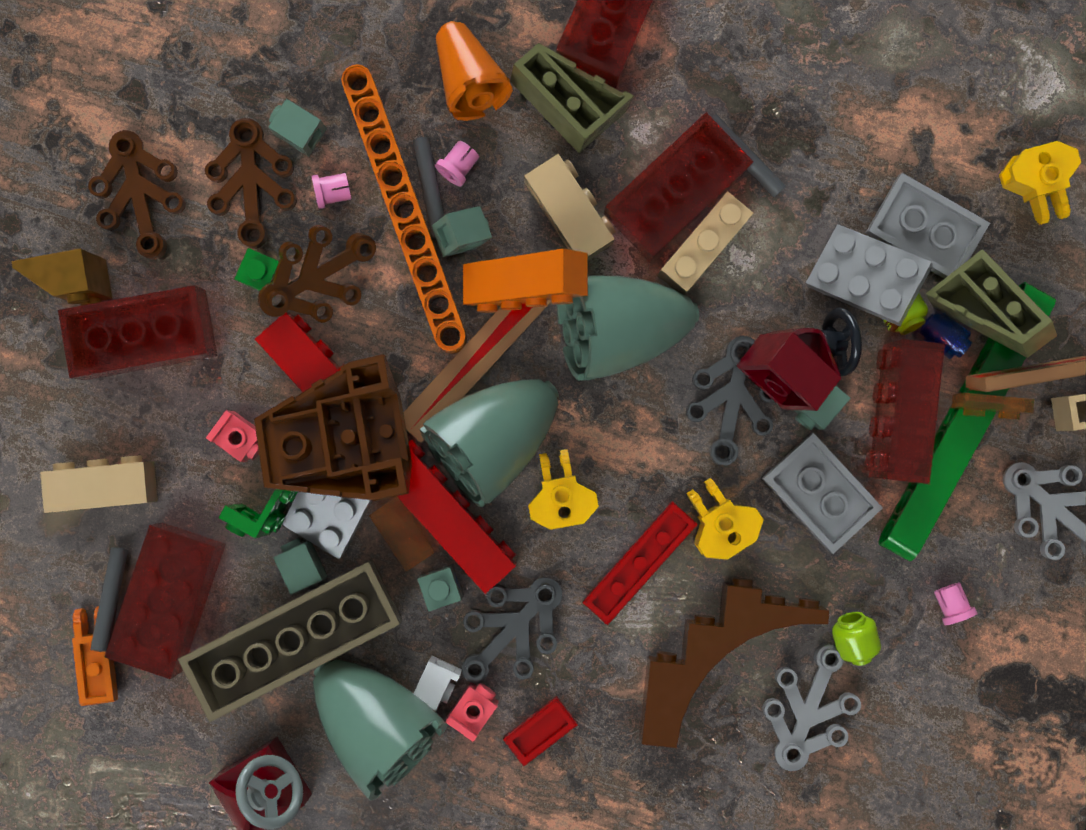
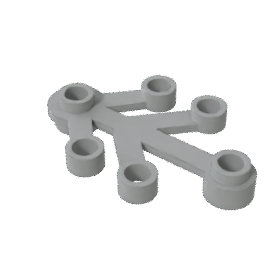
(1051, 505)
(807, 712)

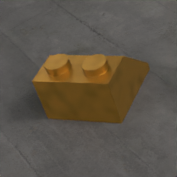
(69, 275)

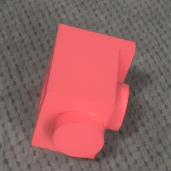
(224, 430)
(465, 723)

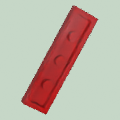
(639, 563)

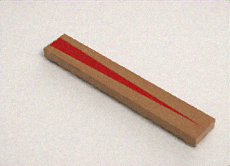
(470, 364)
(1027, 375)

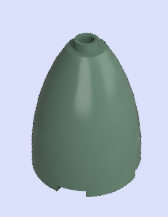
(622, 325)
(491, 435)
(373, 724)

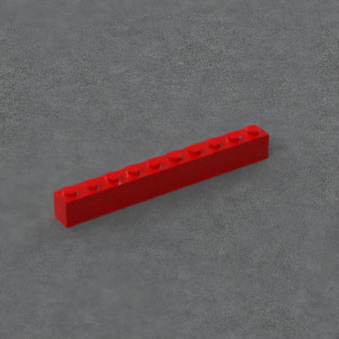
(429, 498)

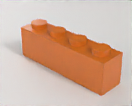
(526, 279)

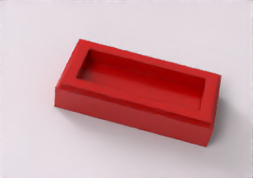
(540, 731)

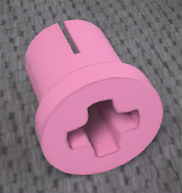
(457, 163)
(323, 189)
(954, 604)

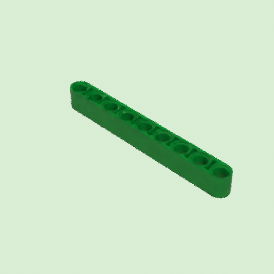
(952, 451)

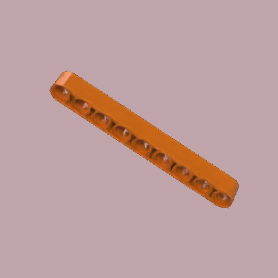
(402, 193)

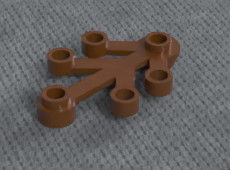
(248, 177)
(135, 188)
(313, 276)

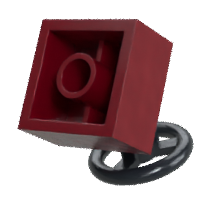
(800, 364)

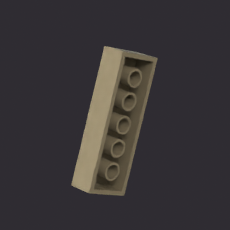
(290, 640)

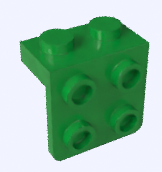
(244, 520)

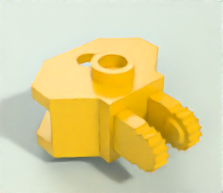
(1042, 173)
(561, 493)
(721, 521)

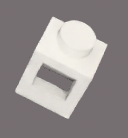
(435, 682)

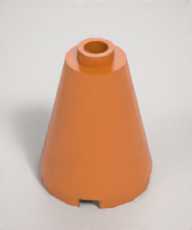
(469, 73)

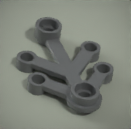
(735, 395)
(515, 625)

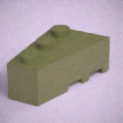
(568, 97)
(993, 304)

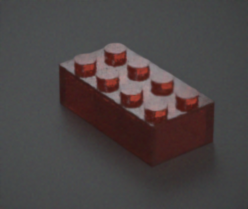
(604, 36)
(677, 187)
(137, 333)
(905, 411)
(164, 600)

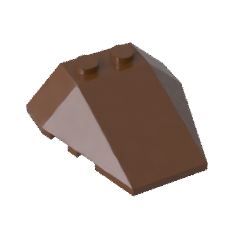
(339, 436)

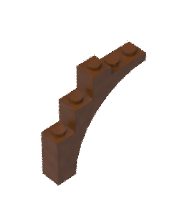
(705, 643)

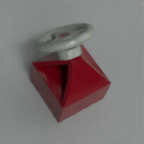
(261, 788)

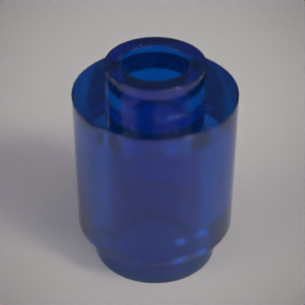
(947, 331)

